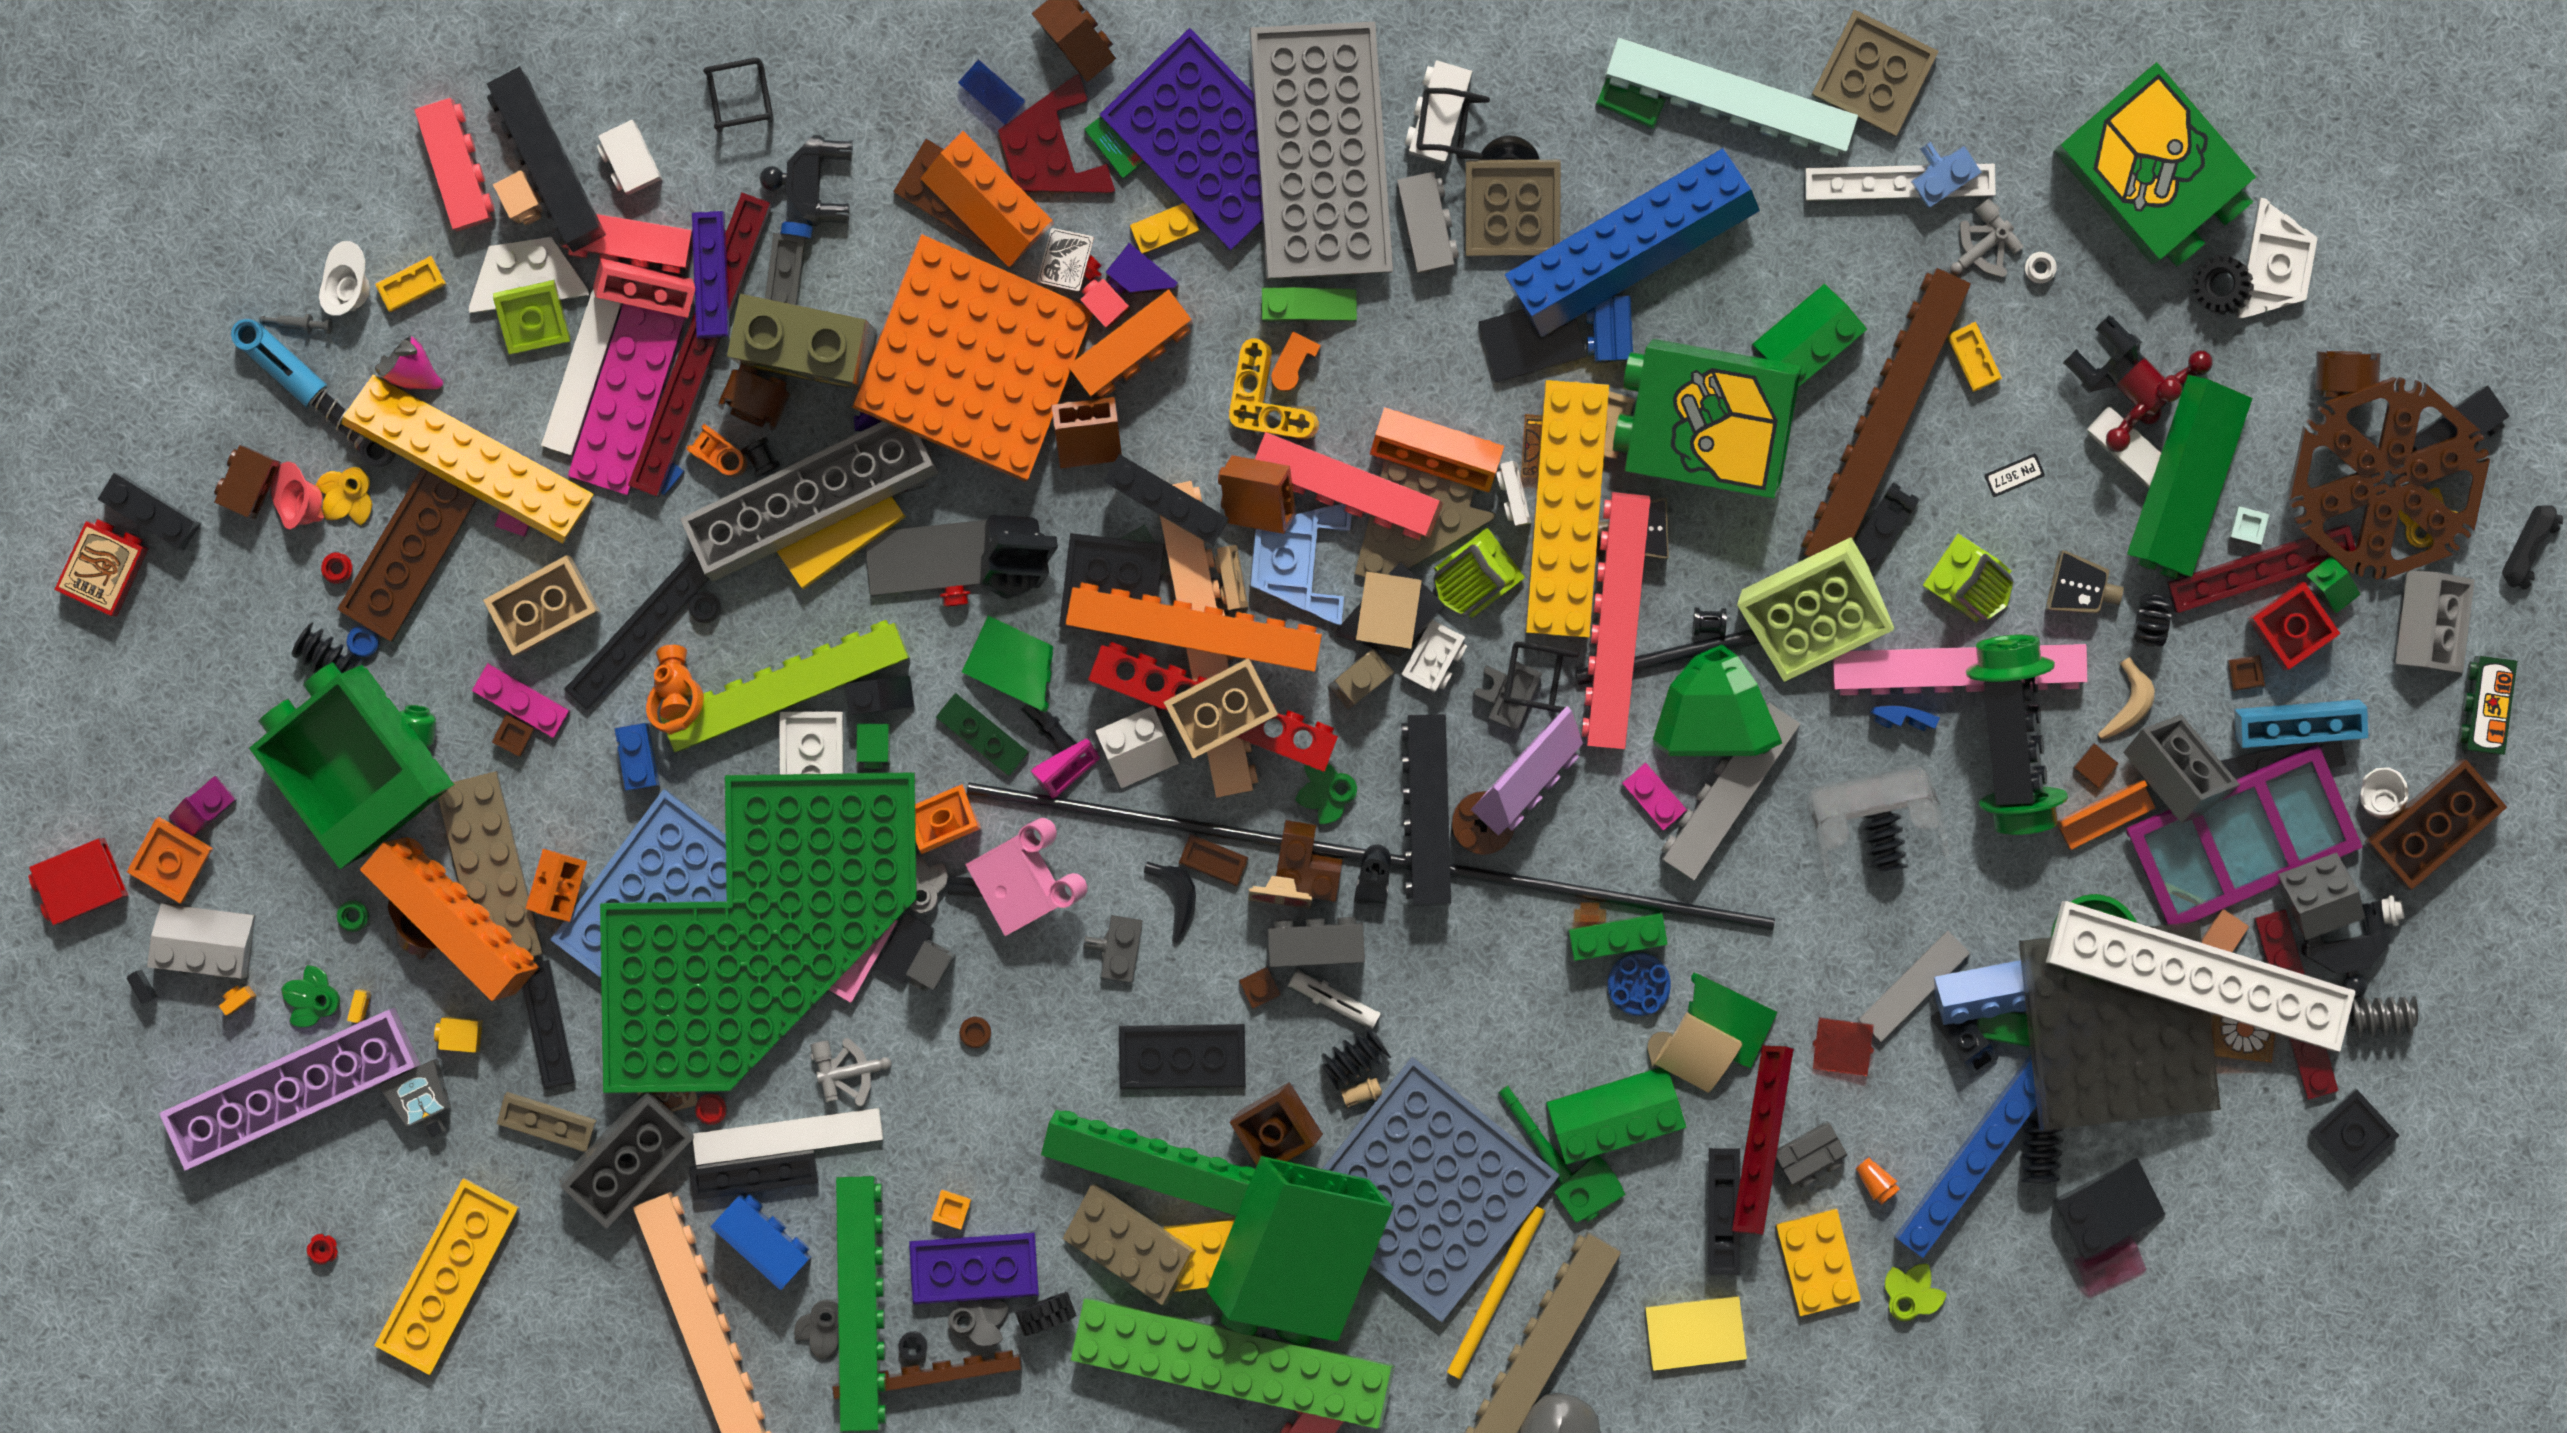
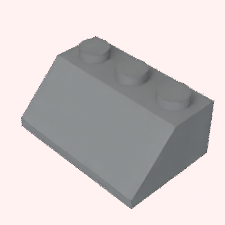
(2434, 621)
(201, 941)

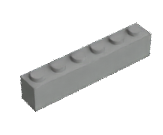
(1722, 802)

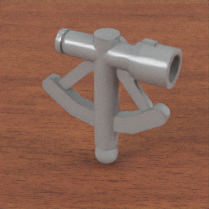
(2000, 233)
(830, 1075)

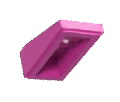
(1065, 767)

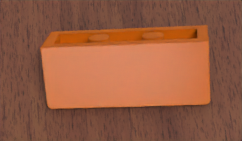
(2106, 814)

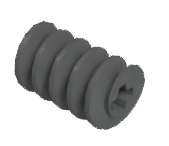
(2384, 1016)

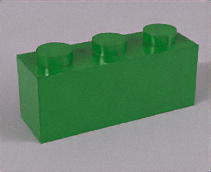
(1617, 936)

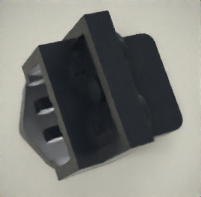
(1015, 555)

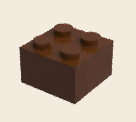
(1276, 1126)

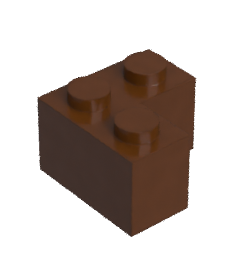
(1075, 35)
(1311, 872)

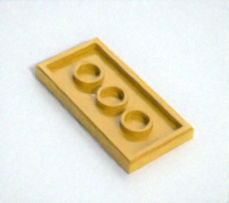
(829, 547)

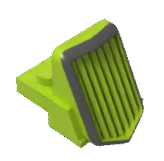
(1475, 575)
(1971, 580)

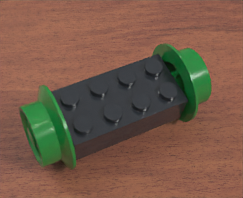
(2010, 679)

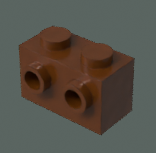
(246, 481)

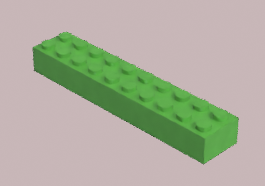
(1233, 1363)

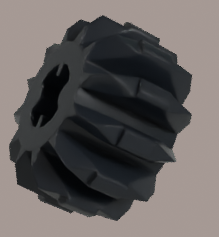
(2153, 620)

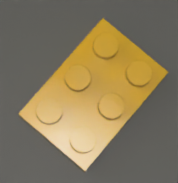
(1818, 1262)

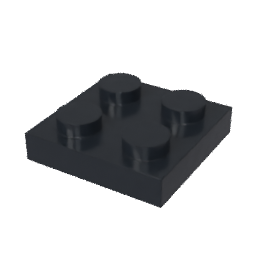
(2354, 1133)

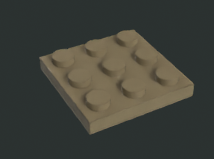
(1875, 73)
(1512, 206)

